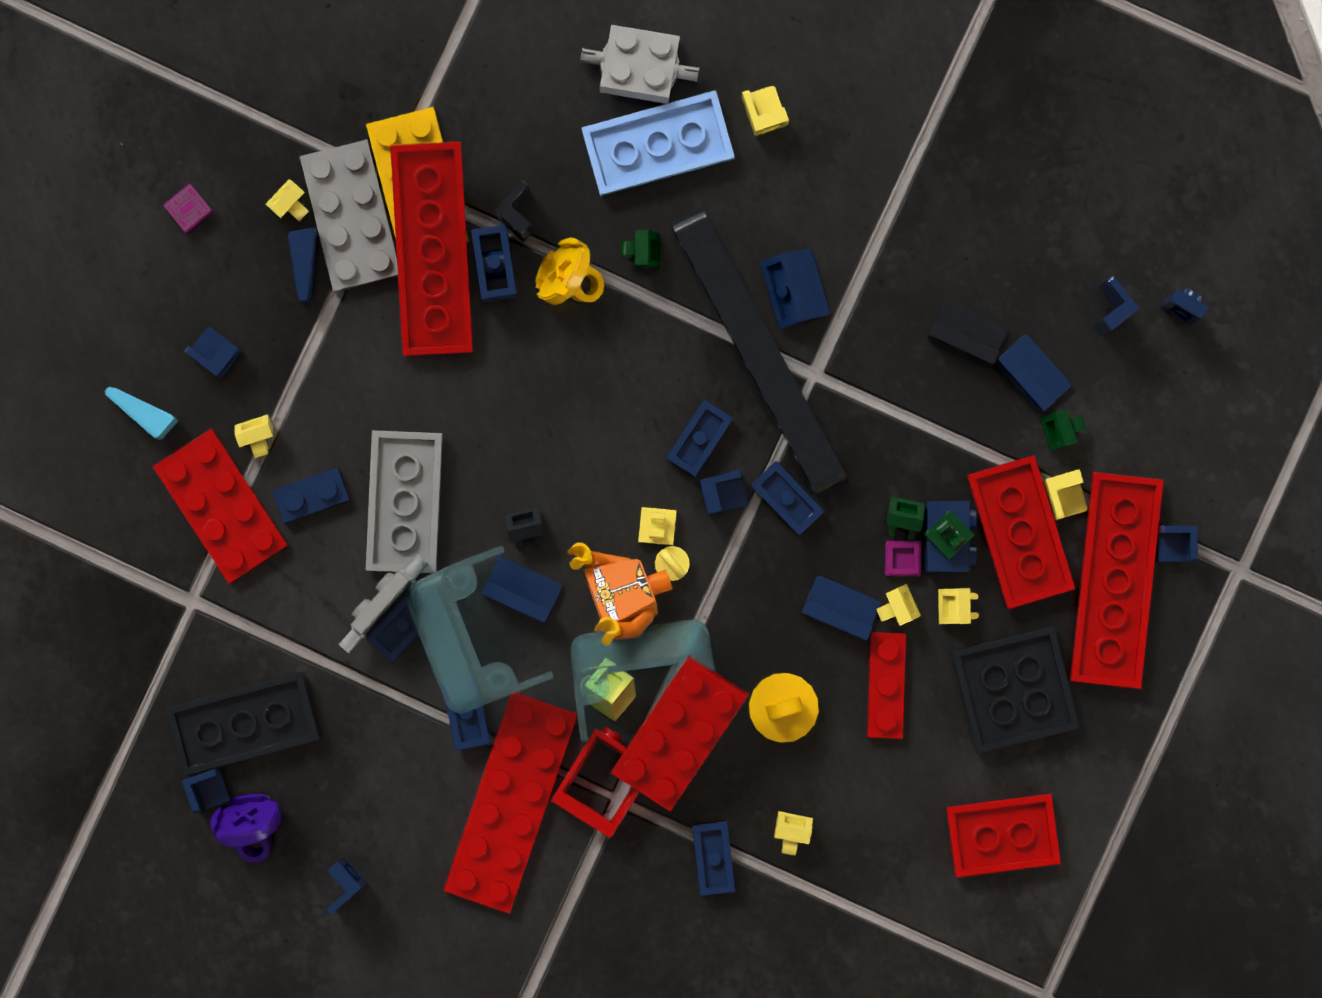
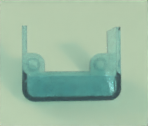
(448, 645)
(656, 647)

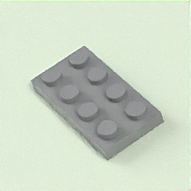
(350, 215)
(403, 500)

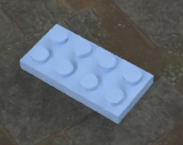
(658, 143)

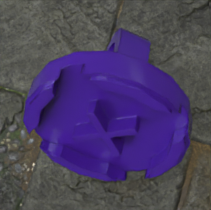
(246, 822)

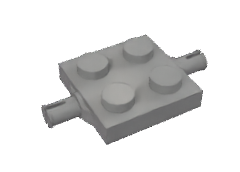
(639, 64)
(370, 612)

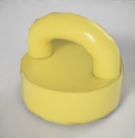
(674, 561)

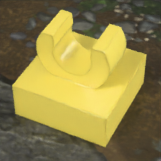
(287, 200)
(255, 433)
(657, 526)
(900, 605)
(955, 606)
(792, 830)

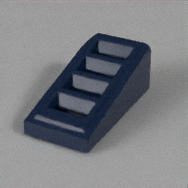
(303, 255)

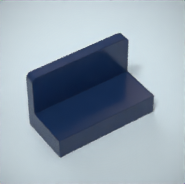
(794, 287)
(1121, 300)
(1033, 373)
(522, 589)
(841, 607)
(348, 879)

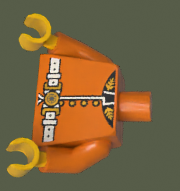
(620, 592)

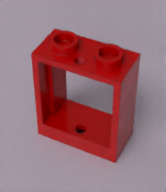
(579, 808)

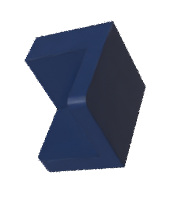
(214, 352)
(724, 492)
(1177, 544)
(206, 790)

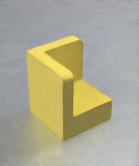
(764, 110)
(1065, 494)
(619, 697)

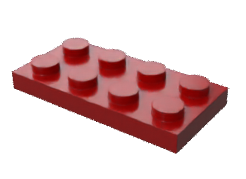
(220, 506)
(1020, 532)
(679, 733)

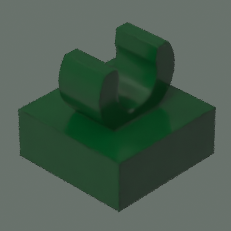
(644, 249)
(1060, 429)
(905, 515)
(949, 534)

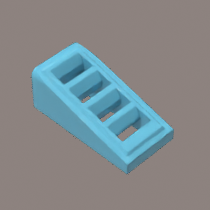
(149, 417)

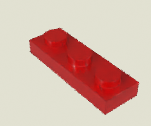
(886, 685)

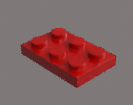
(1003, 835)

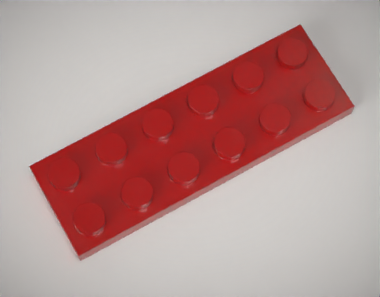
(431, 248)
(1116, 580)
(510, 802)

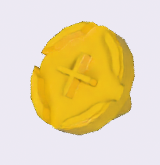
(564, 271)
(783, 707)

